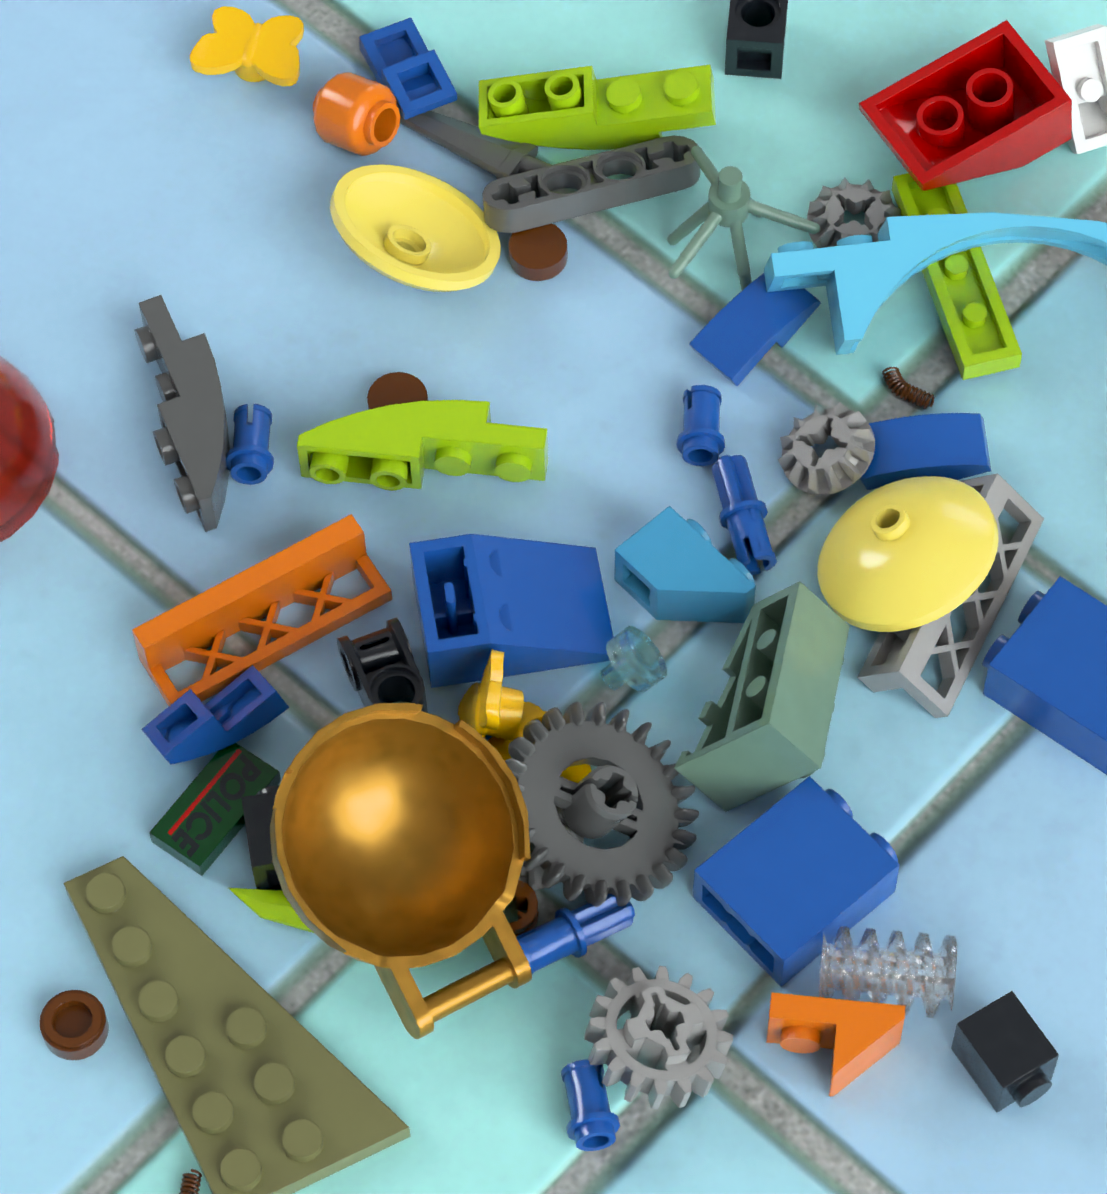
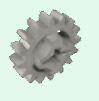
(658, 1037)

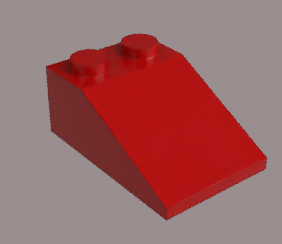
(972, 111)

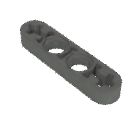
(528, 200)

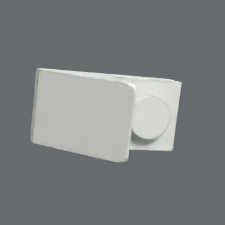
(1080, 68)

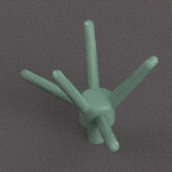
(729, 207)

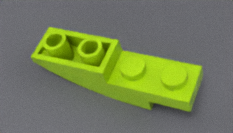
(590, 113)
(400, 441)

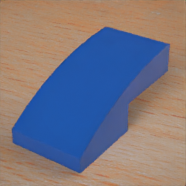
(407, 67)
(751, 326)
(929, 446)
(196, 730)

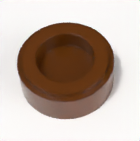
(538, 252)
(396, 389)
(74, 1025)

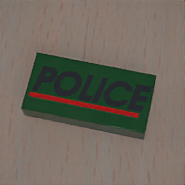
(211, 807)

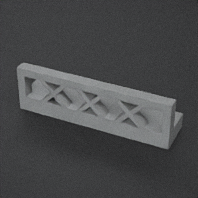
(902, 655)

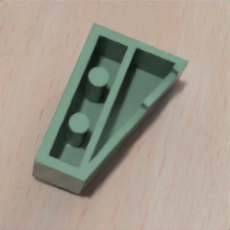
(776, 702)

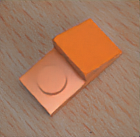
(853, 1029)

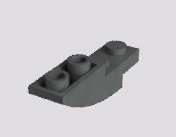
(191, 412)

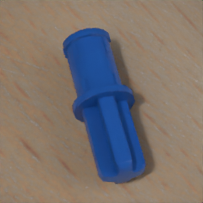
(743, 513)
(574, 931)

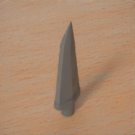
(487, 152)

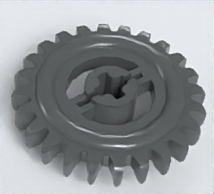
(624, 793)

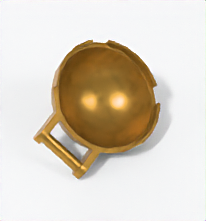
(405, 851)

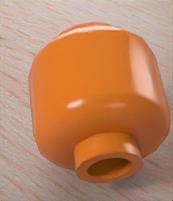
(356, 114)

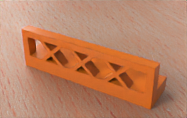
(257, 594)

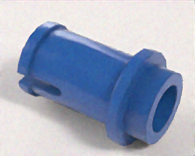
(701, 439)
(250, 456)
(591, 1120)

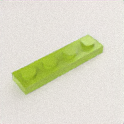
(962, 290)

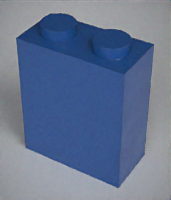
(1056, 670)
(794, 876)

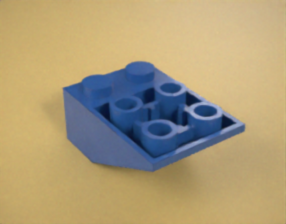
(510, 596)

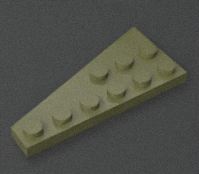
(238, 1070)

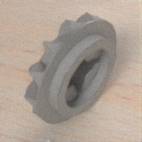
(830, 208)
(838, 466)

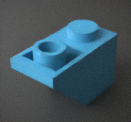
(681, 574)

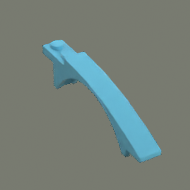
(866, 273)

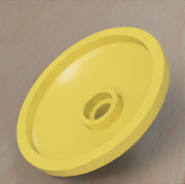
(414, 228)
(907, 553)

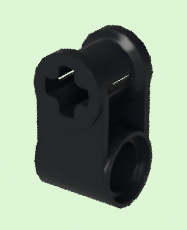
(383, 666)

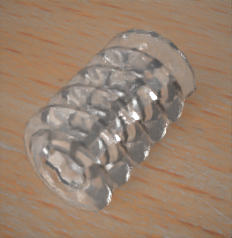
(888, 969)

